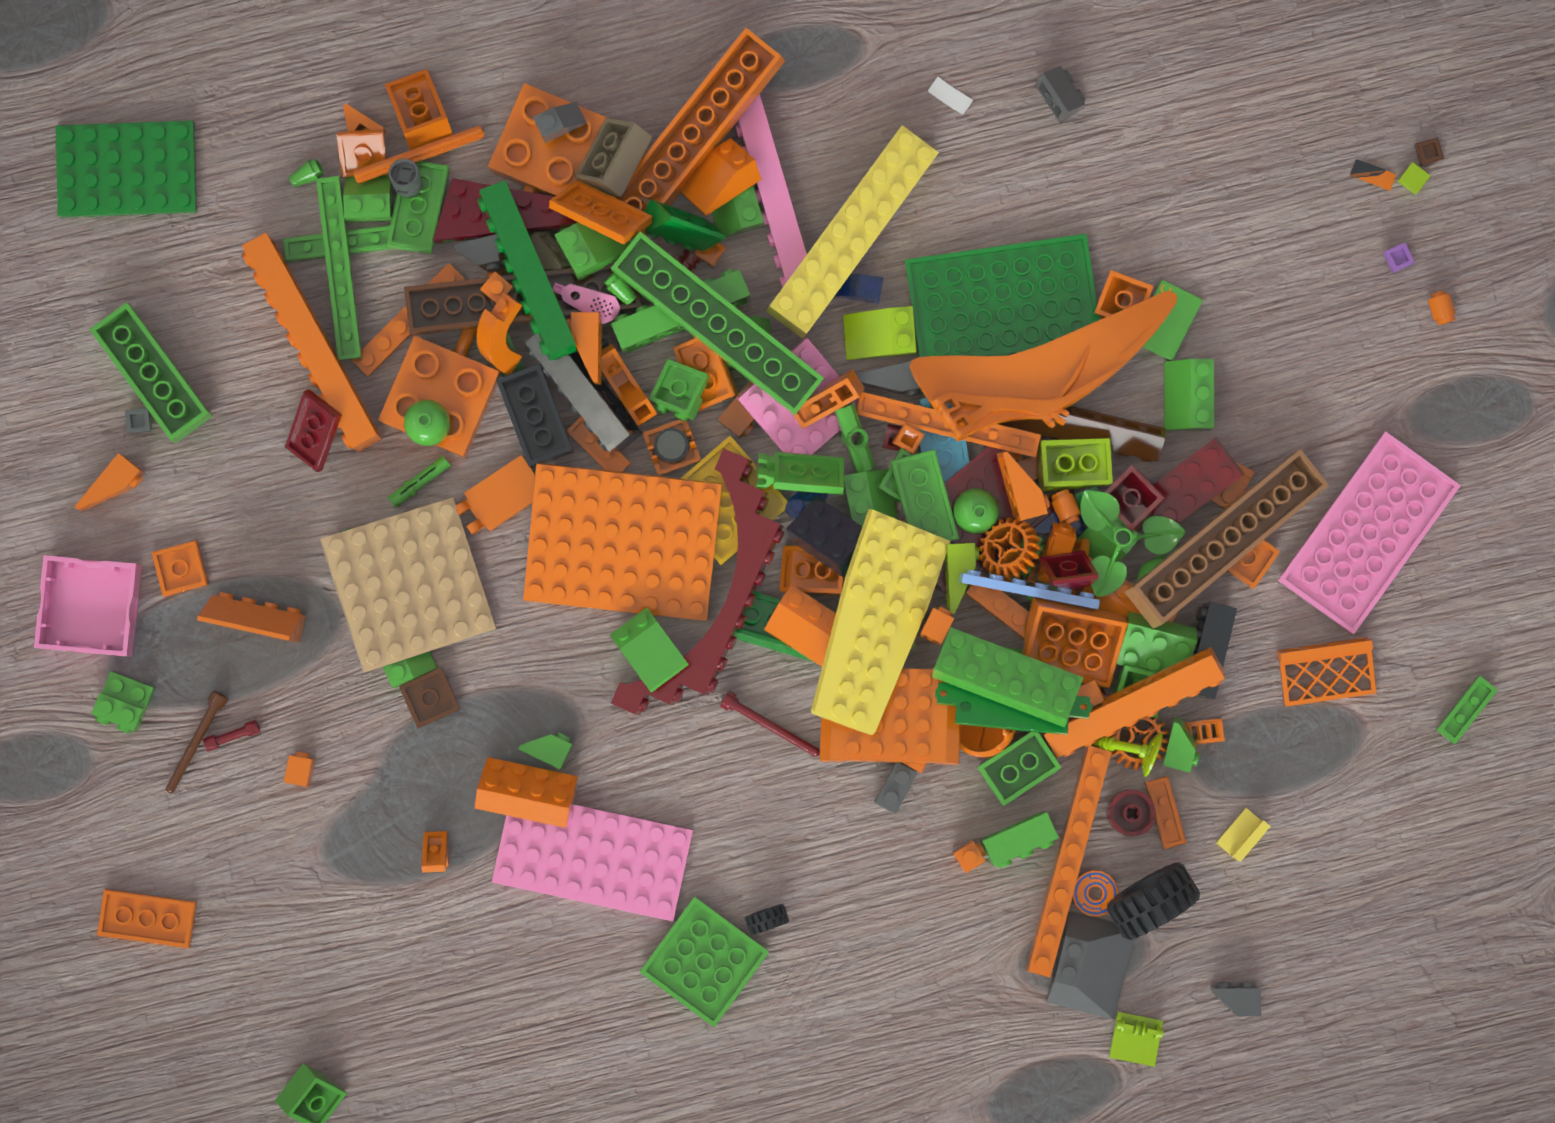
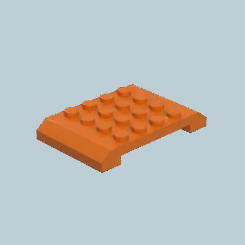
(909, 730)

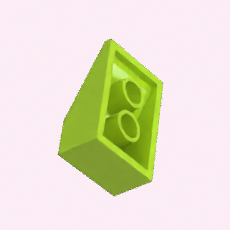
(880, 333)
(1074, 464)

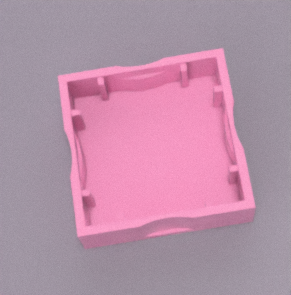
(88, 606)

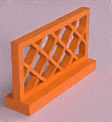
(1321, 652)

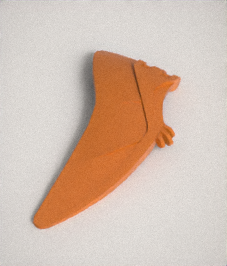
(1040, 379)

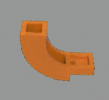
(492, 334)
(626, 386)

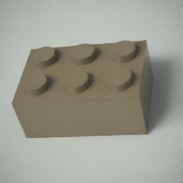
(614, 156)

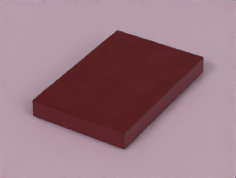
(313, 430)

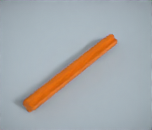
(420, 153)

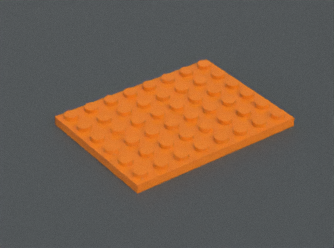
(622, 541)

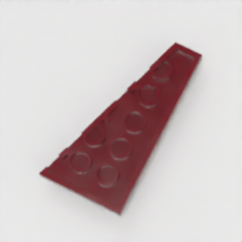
(464, 219)

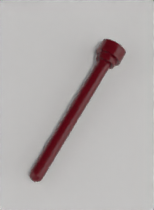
(732, 703)

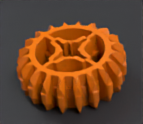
(1004, 537)
(1155, 728)

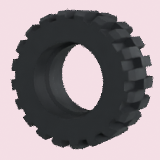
(1153, 901)

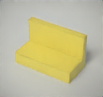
(1243, 835)

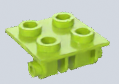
(1136, 1039)

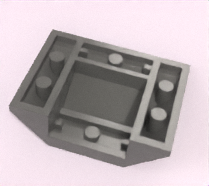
(1090, 966)

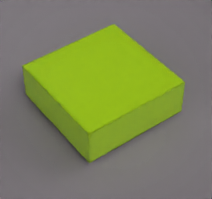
(1413, 178)

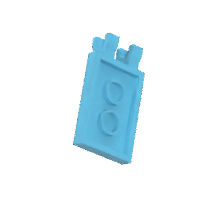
(950, 453)

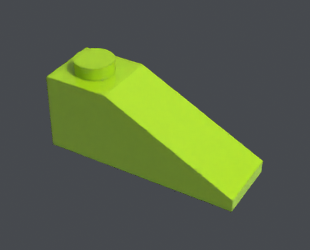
(957, 560)

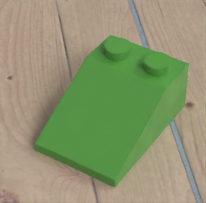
(588, 250)
(649, 649)

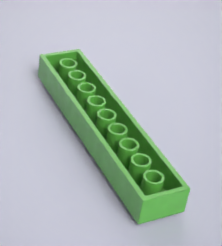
(717, 323)

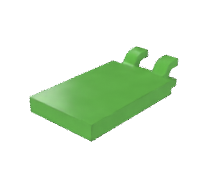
(801, 472)

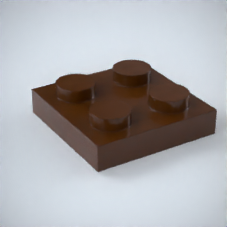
(429, 697)

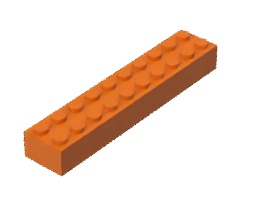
(703, 121)
(311, 341)

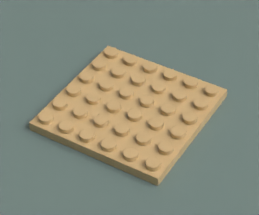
(408, 584)

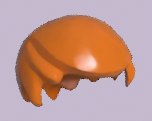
(984, 740)

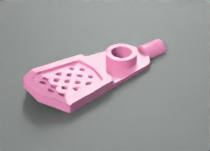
(586, 298)

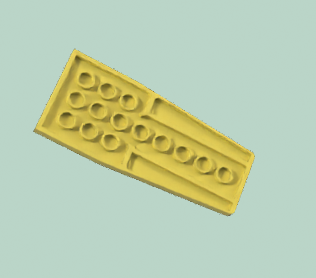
(877, 619)

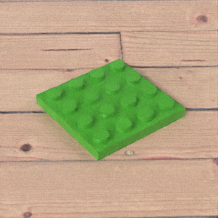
(704, 961)

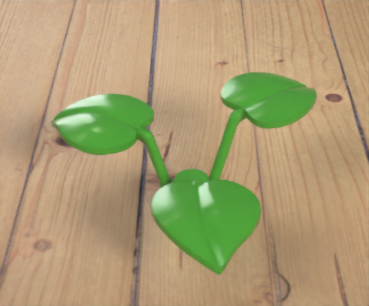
(1098, 511)

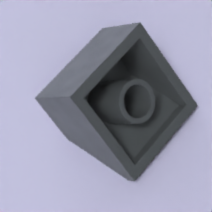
(1060, 93)

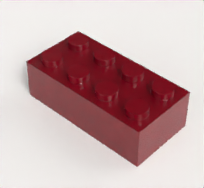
(1196, 481)

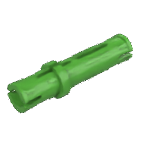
(419, 481)

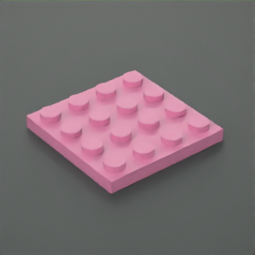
(780, 423)

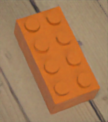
(526, 792)

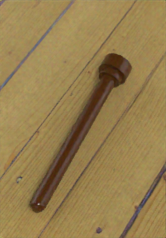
(216, 702)

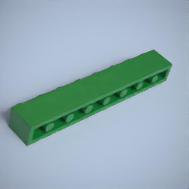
(527, 271)

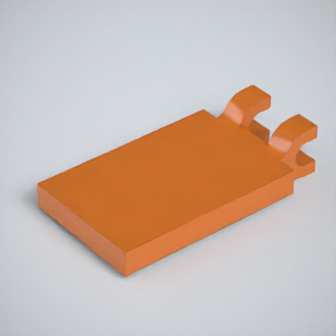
(499, 496)

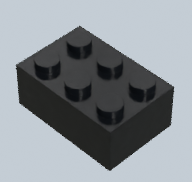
(826, 534)

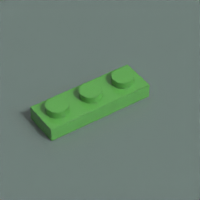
(1466, 709)

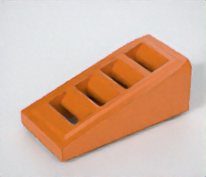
(1218, 728)

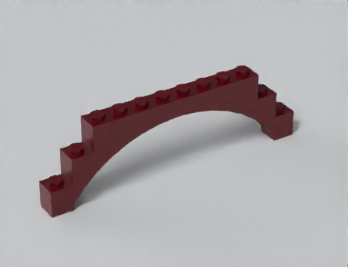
(755, 550)

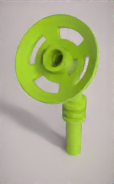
(1147, 752)

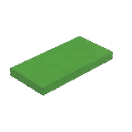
(417, 216)
(924, 494)

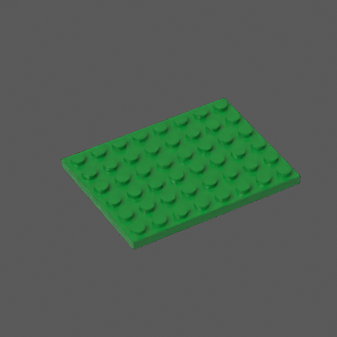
(1001, 297)

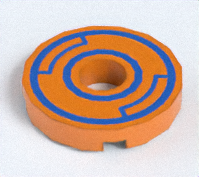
(1081, 892)

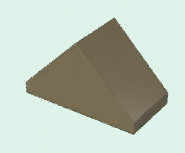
(549, 251)

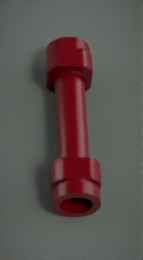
(250, 728)

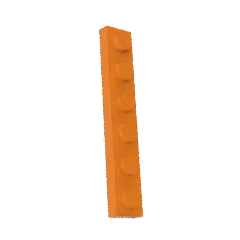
(396, 331)

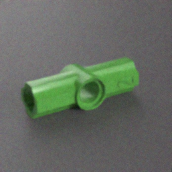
(859, 450)

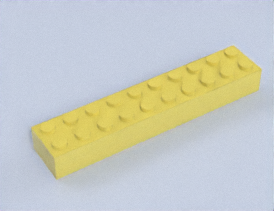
(852, 232)

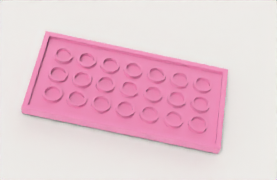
(1368, 533)
(597, 860)

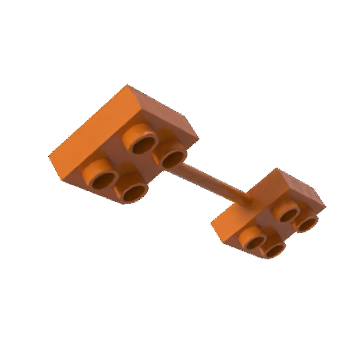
(449, 376)

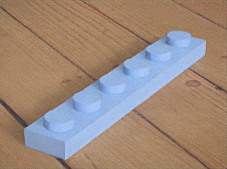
(1019, 587)

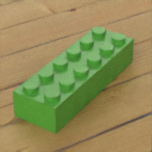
(652, 324)
(151, 372)
(1007, 677)

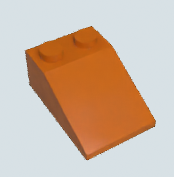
(418, 109)
(721, 177)
(1023, 494)
(808, 574)

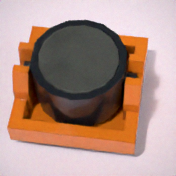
(671, 447)

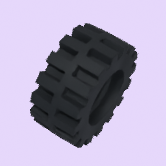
(767, 919)

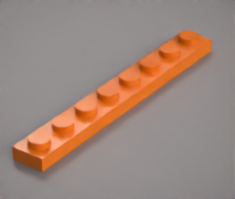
(930, 421)

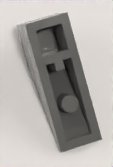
(893, 379)

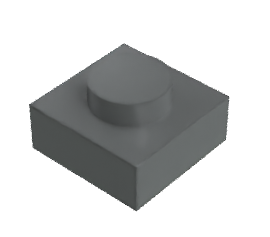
(138, 421)

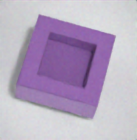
(1398, 257)

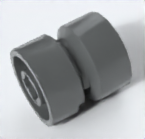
(405, 177)

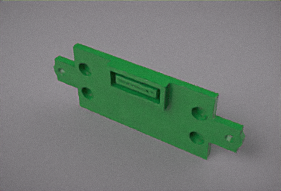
(984, 712)

